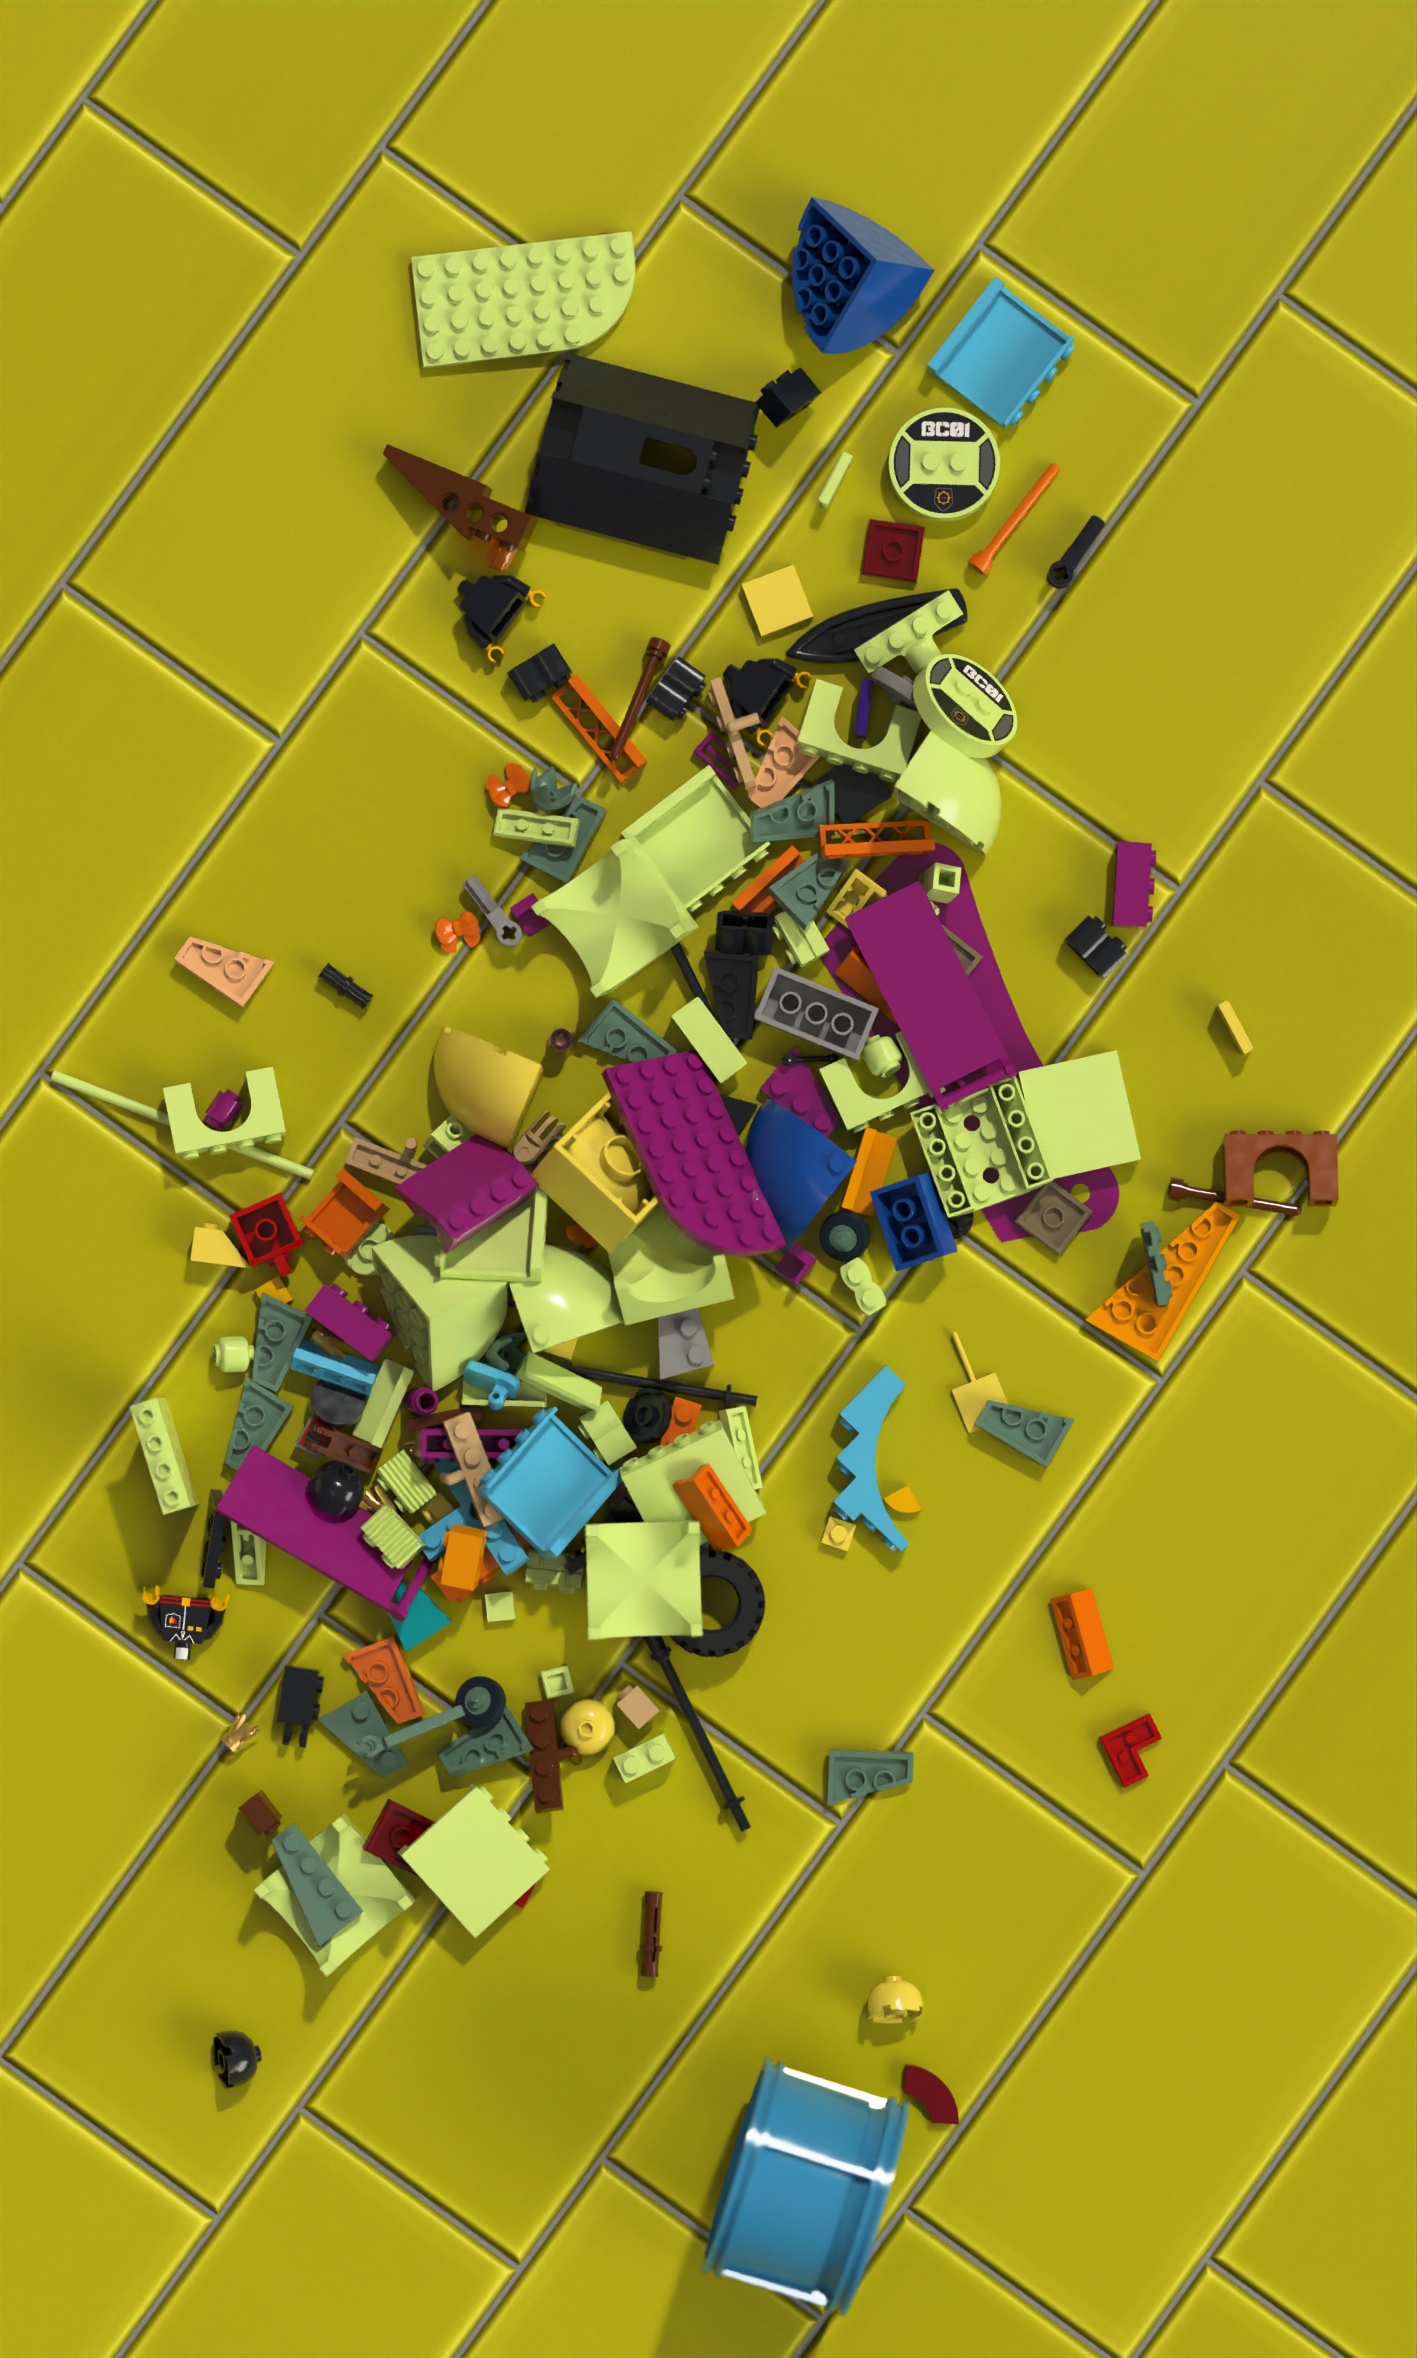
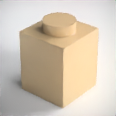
(637, 1705)

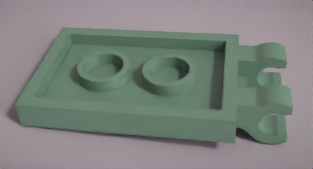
(378, 1744)

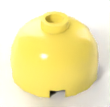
(587, 1726)
(894, 2001)

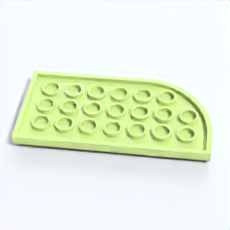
(521, 298)

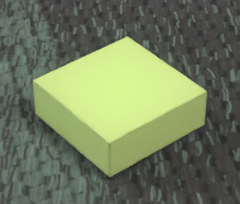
(500, 1606)
(557, 1682)

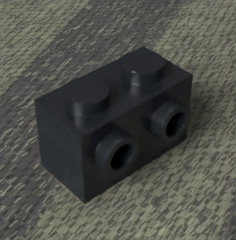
(787, 396)

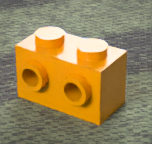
(463, 1556)

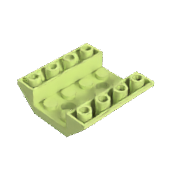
(1001, 1142)

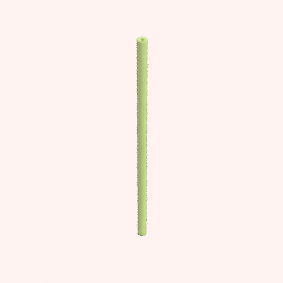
(162, 1117)

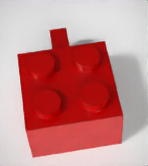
(268, 1233)

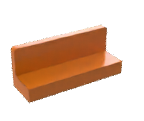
(756, 896)
(859, 977)
(713, 1508)
(1082, 1634)

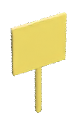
(975, 1394)

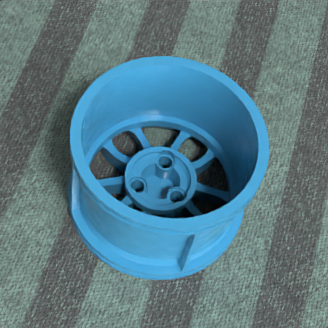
(805, 2187)

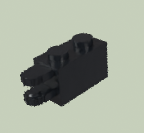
(299, 1700)

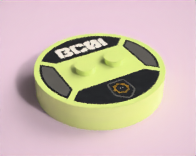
(944, 464)
(965, 705)

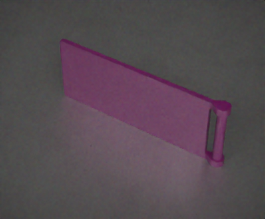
(928, 992)
(275, 1506)

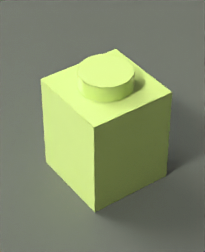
(942, 882)

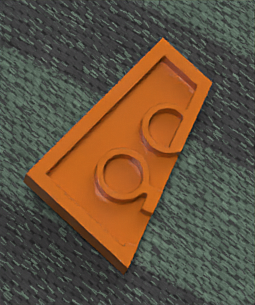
(389, 1678)

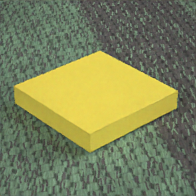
(777, 600)

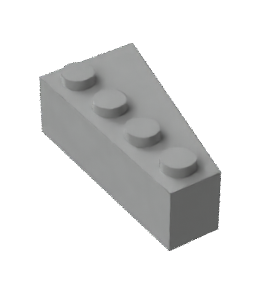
(682, 1343)

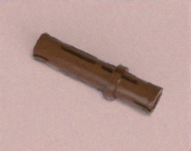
(651, 1934)

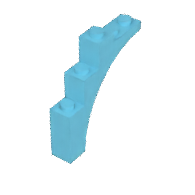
(862, 1495)

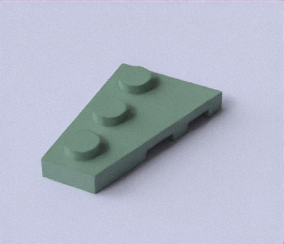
(796, 815)
(808, 887)
(624, 1035)
(278, 1335)
(256, 1423)
(1024, 1430)
(866, 1771)

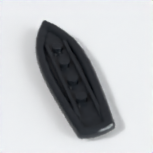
(837, 636)

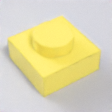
(838, 1533)

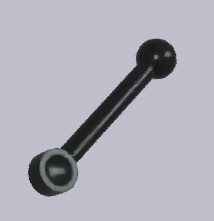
(787, 1059)

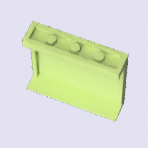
(698, 838)
(1081, 1114)
(505, 1249)
(164, 1455)
(653, 1475)
(475, 1860)

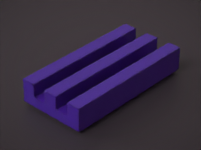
(863, 709)

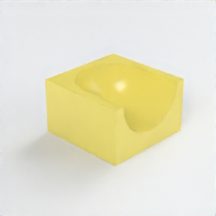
(598, 1177)

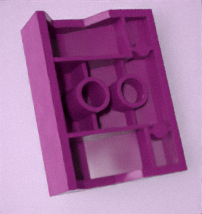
(467, 1190)

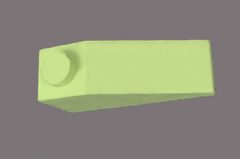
(248, 1556)

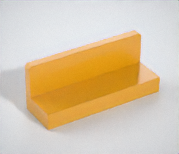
(869, 1171)

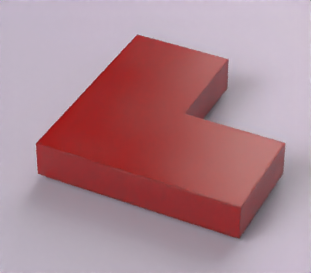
(1123, 1744)

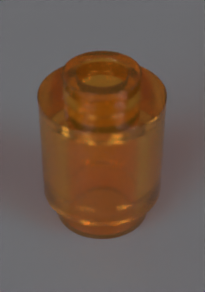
(500, 558)

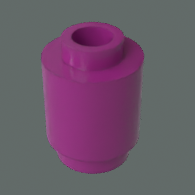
(223, 1109)
(428, 1398)

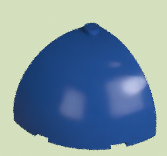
(852, 277)
(793, 1167)

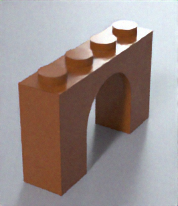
(1314, 1151)

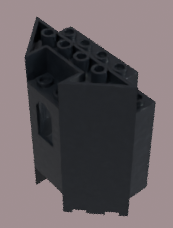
(592, 450)

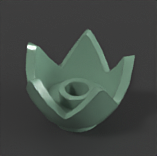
(546, 794)
(504, 1352)

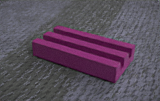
(704, 744)

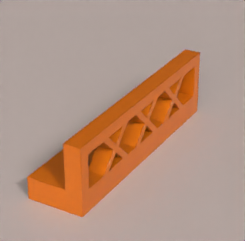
(605, 719)
(878, 848)

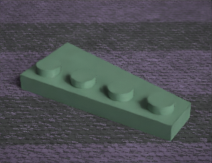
(319, 1892)

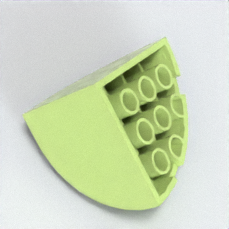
(953, 792)
(570, 1301)
(436, 1316)

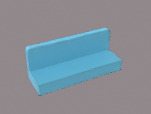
(349, 1373)

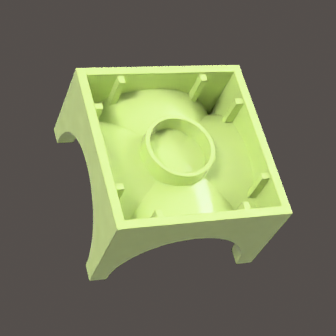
(618, 915)
(666, 1272)
(643, 1579)
(363, 1875)

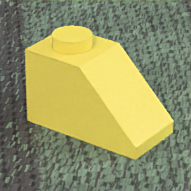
(215, 1247)

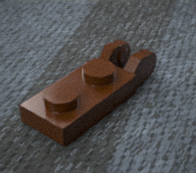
(437, 1418)
(346, 1449)

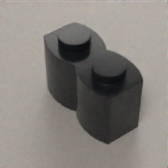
(540, 673)
(676, 690)
(744, 933)
(1096, 946)

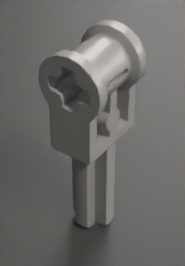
(492, 911)

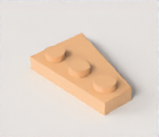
(781, 767)
(225, 970)

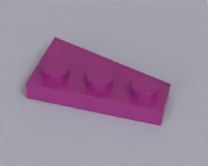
(801, 1094)

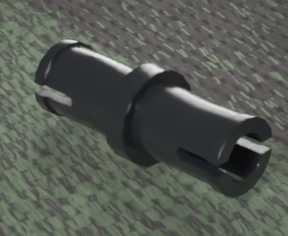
(345, 986)

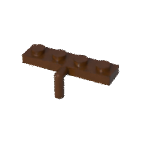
(546, 1756)

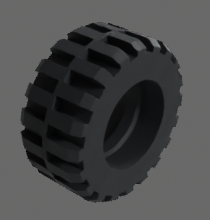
(750, 1608)

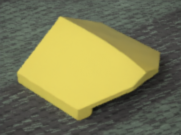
(855, 895)

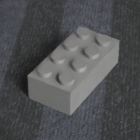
(816, 1014)

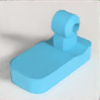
(492, 1380)

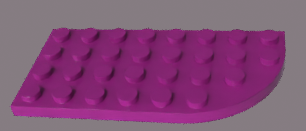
(693, 1153)

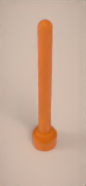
(982, 561)

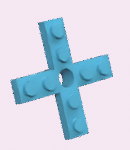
(499, 1538)

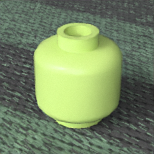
(882, 1056)
(232, 1354)

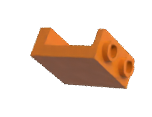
(345, 1216)

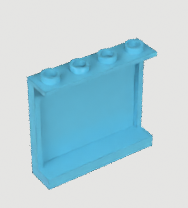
(1000, 354)
(548, 1484)

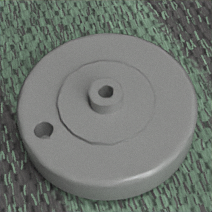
(898, 688)

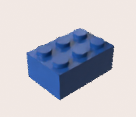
(913, 1221)

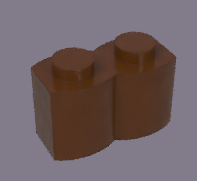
(261, 1813)

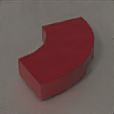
(933, 2093)

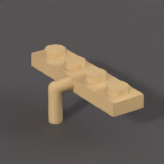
(732, 726)
(383, 1161)
(472, 1463)

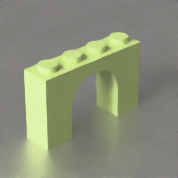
(819, 736)
(859, 1108)
(263, 1122)

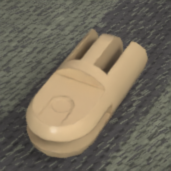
(537, 1138)

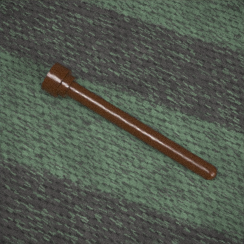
(657, 650)
(1181, 1190)

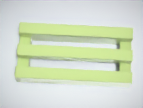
(835, 479)

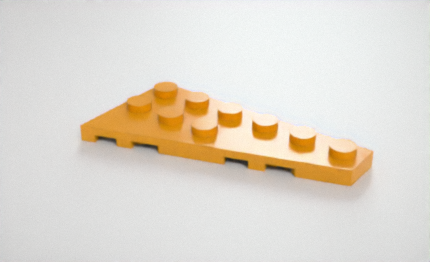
(1132, 1309)

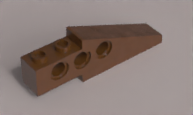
(443, 485)

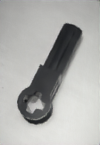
(1075, 552)

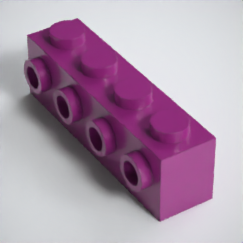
(434, 1443)

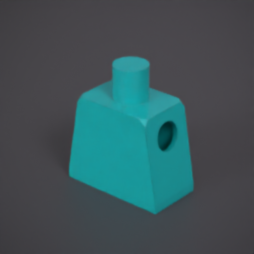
(422, 1620)

